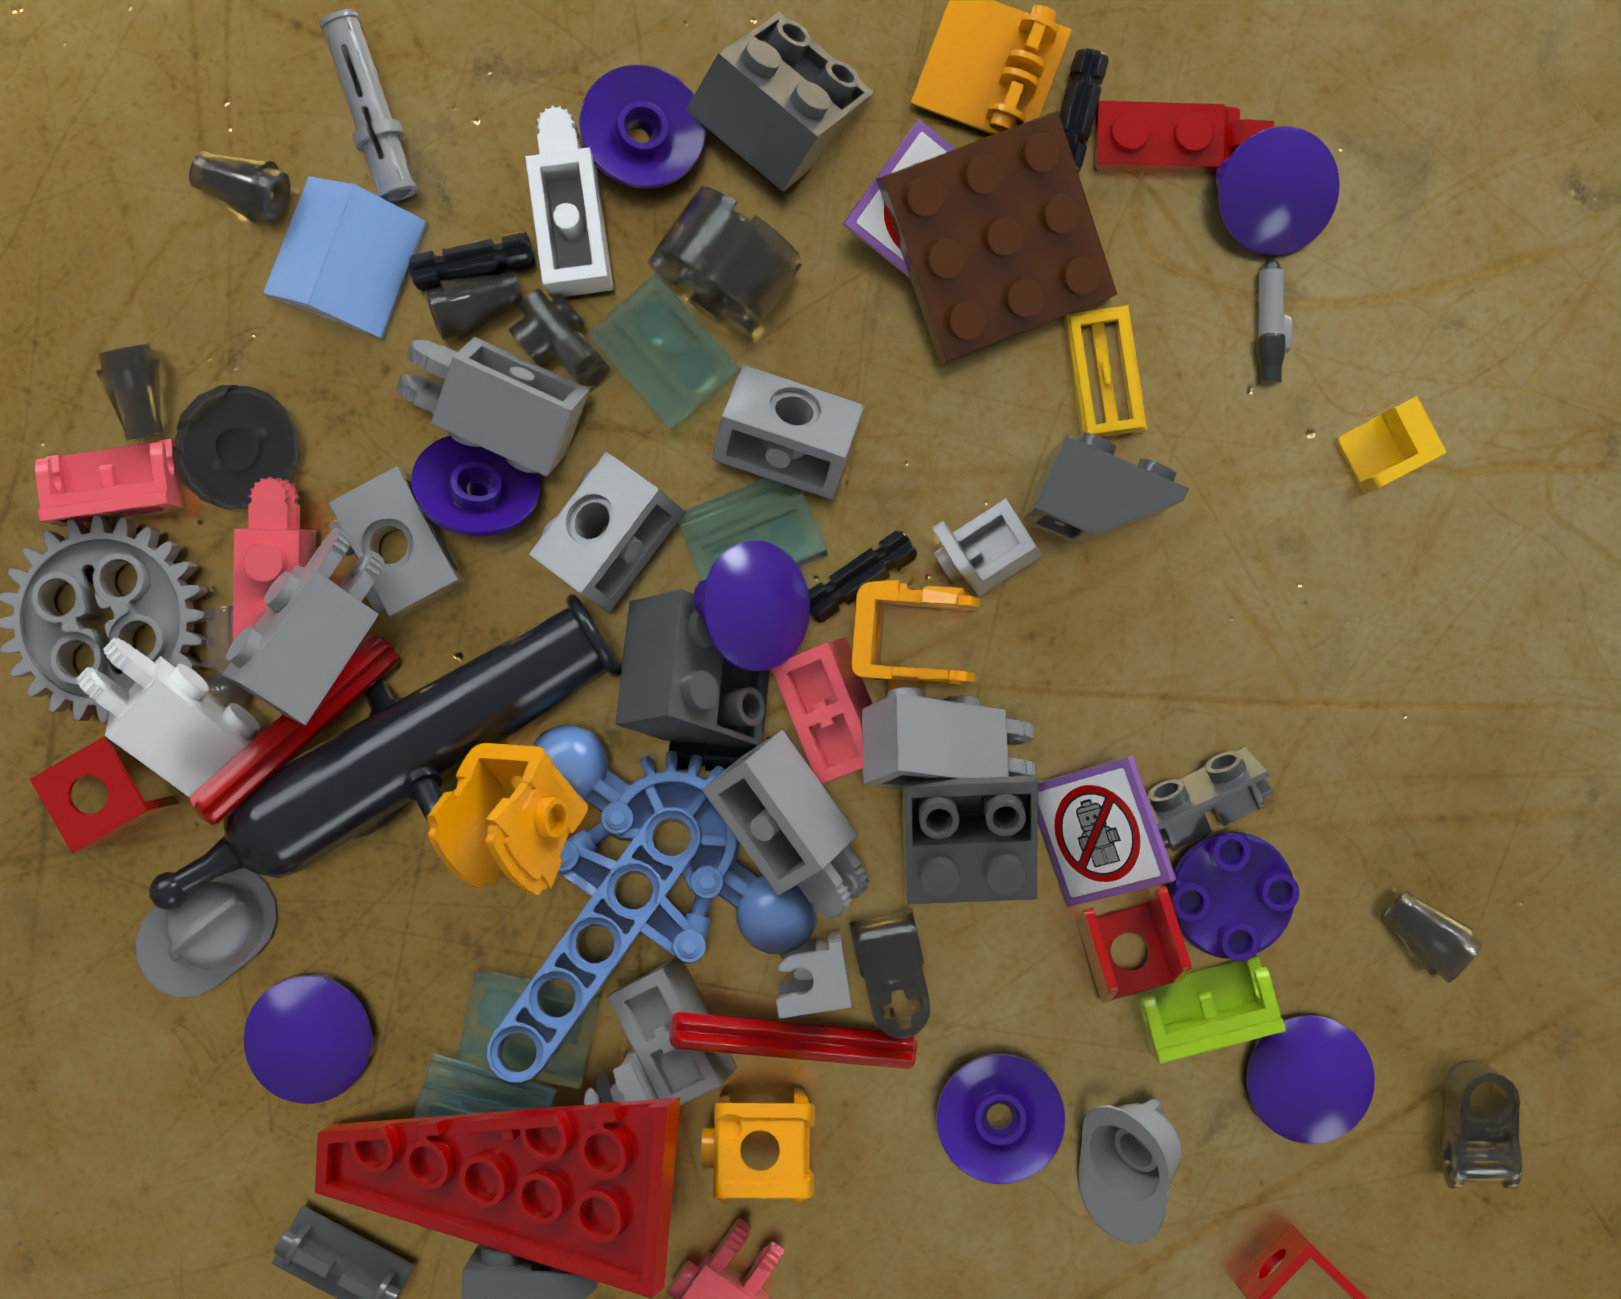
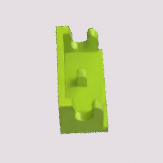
(1210, 1010)

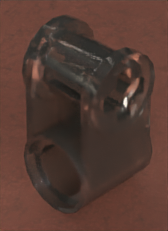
(892, 961)
(1483, 1140)

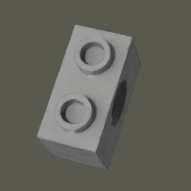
(787, 432)
(608, 563)
(428, 565)

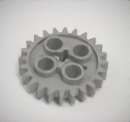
(49, 639)

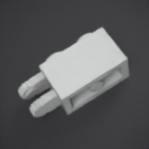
(567, 210)
(168, 717)

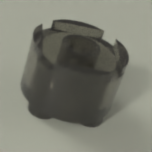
(727, 260)

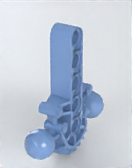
(708, 866)

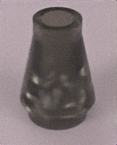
(243, 184)
(472, 303)
(133, 388)
(1433, 937)

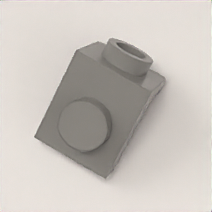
(986, 548)

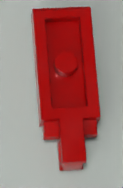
(1169, 135)

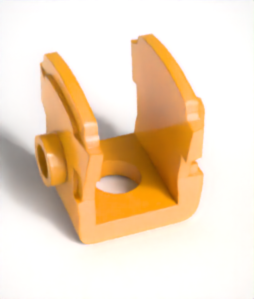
(869, 632)
(506, 816)
(787, 1123)

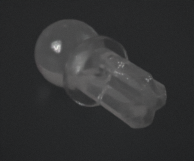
(219, 639)

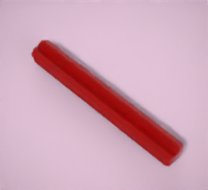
(287, 737)
(790, 1040)

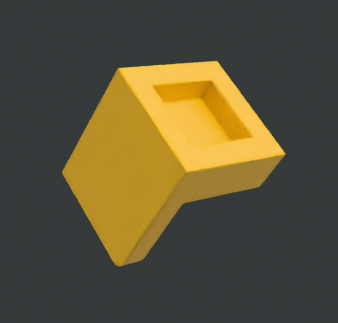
(1390, 445)

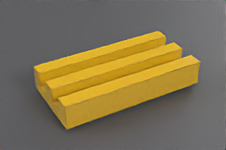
(1096, 318)

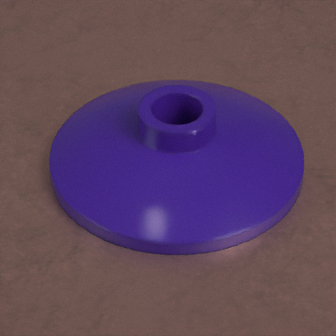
(645, 100)
(453, 472)
(1008, 1150)

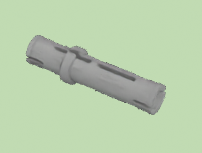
(376, 131)

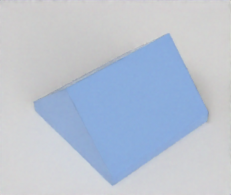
(345, 255)

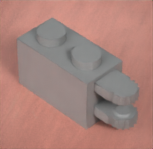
(496, 402)
(306, 631)
(938, 739)
(790, 825)

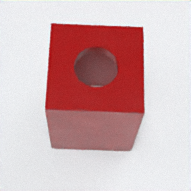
(124, 807)
(1157, 926)
(1295, 1251)

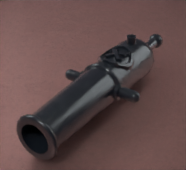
(398, 753)

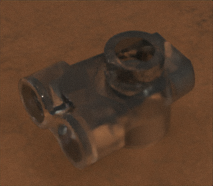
(550, 332)

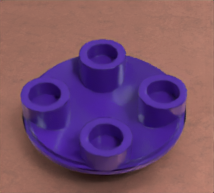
(1278, 190)
(754, 605)
(1233, 895)
(307, 1039)
(1311, 1080)

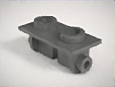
(1229, 783)
(339, 1260)

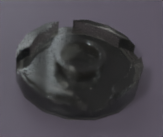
(234, 440)

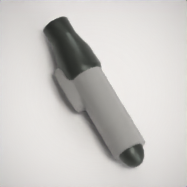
(1274, 327)

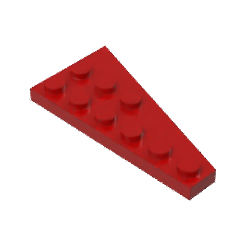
(544, 1184)

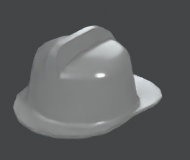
(208, 935)
(1128, 1168)

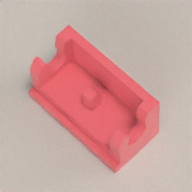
(108, 483)
(826, 707)

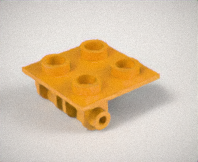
(991, 64)

